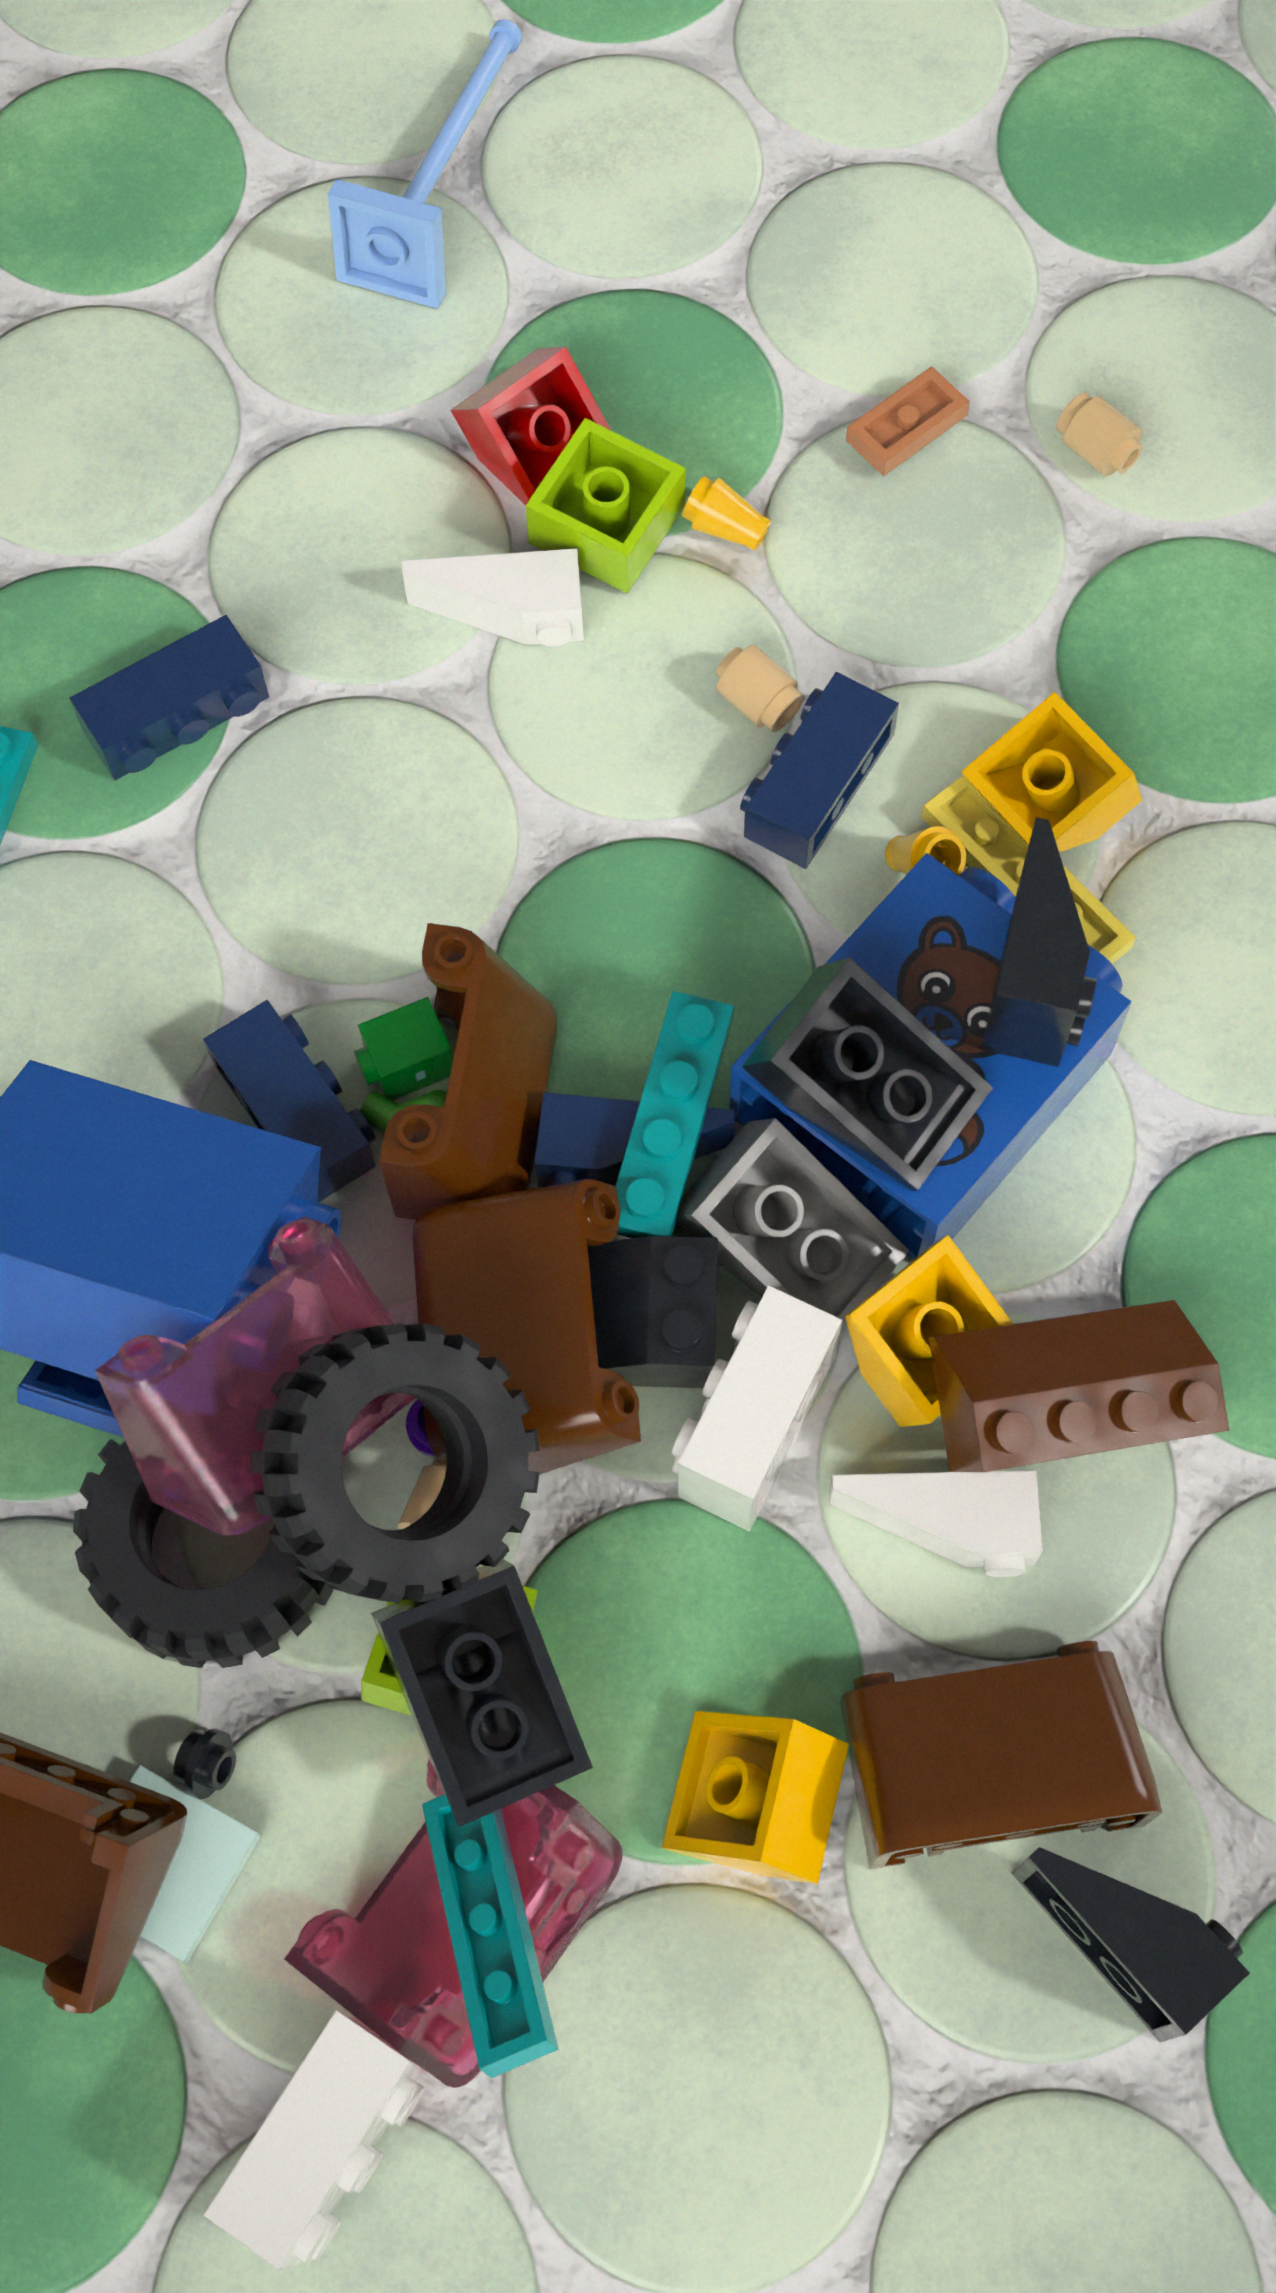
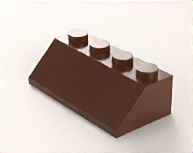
(1074, 1386)

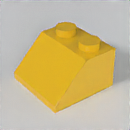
(1056, 772)
(893, 1328)
(756, 1795)

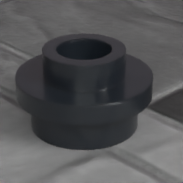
(204, 1762)

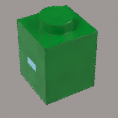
(404, 1050)

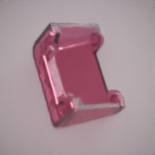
(197, 1403)
(397, 1955)

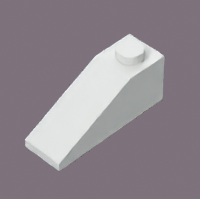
(508, 594)
(958, 1515)

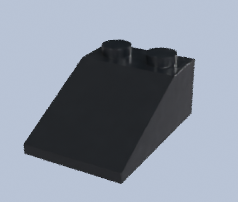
(1042, 970)
(868, 1073)
(656, 1309)
(483, 1693)
(1147, 1949)

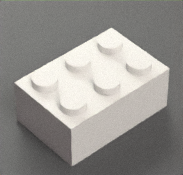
(755, 1406)
(317, 2144)

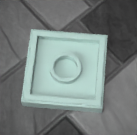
(201, 1872)

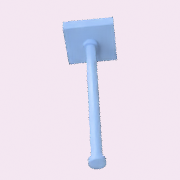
(396, 240)

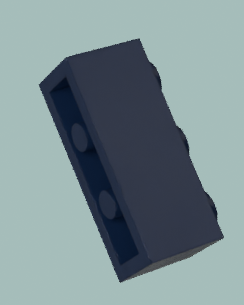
(170, 697)
(818, 769)
(290, 1095)

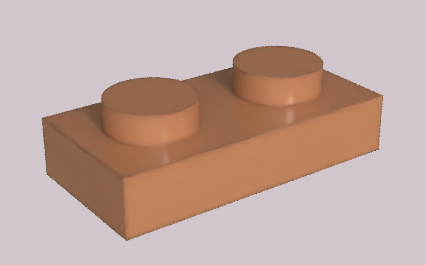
(907, 421)

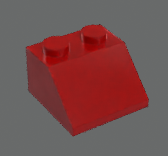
(527, 418)

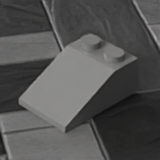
(789, 1222)

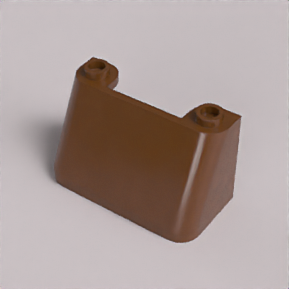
(495, 1089)
(520, 1286)
(996, 1755)
(79, 1868)

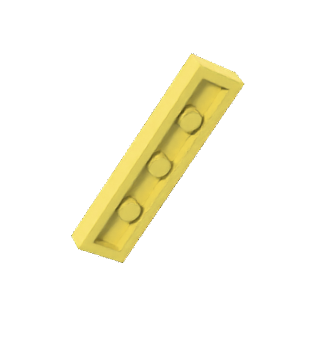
(1001, 852)

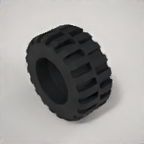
(482, 1474)
(176, 1620)

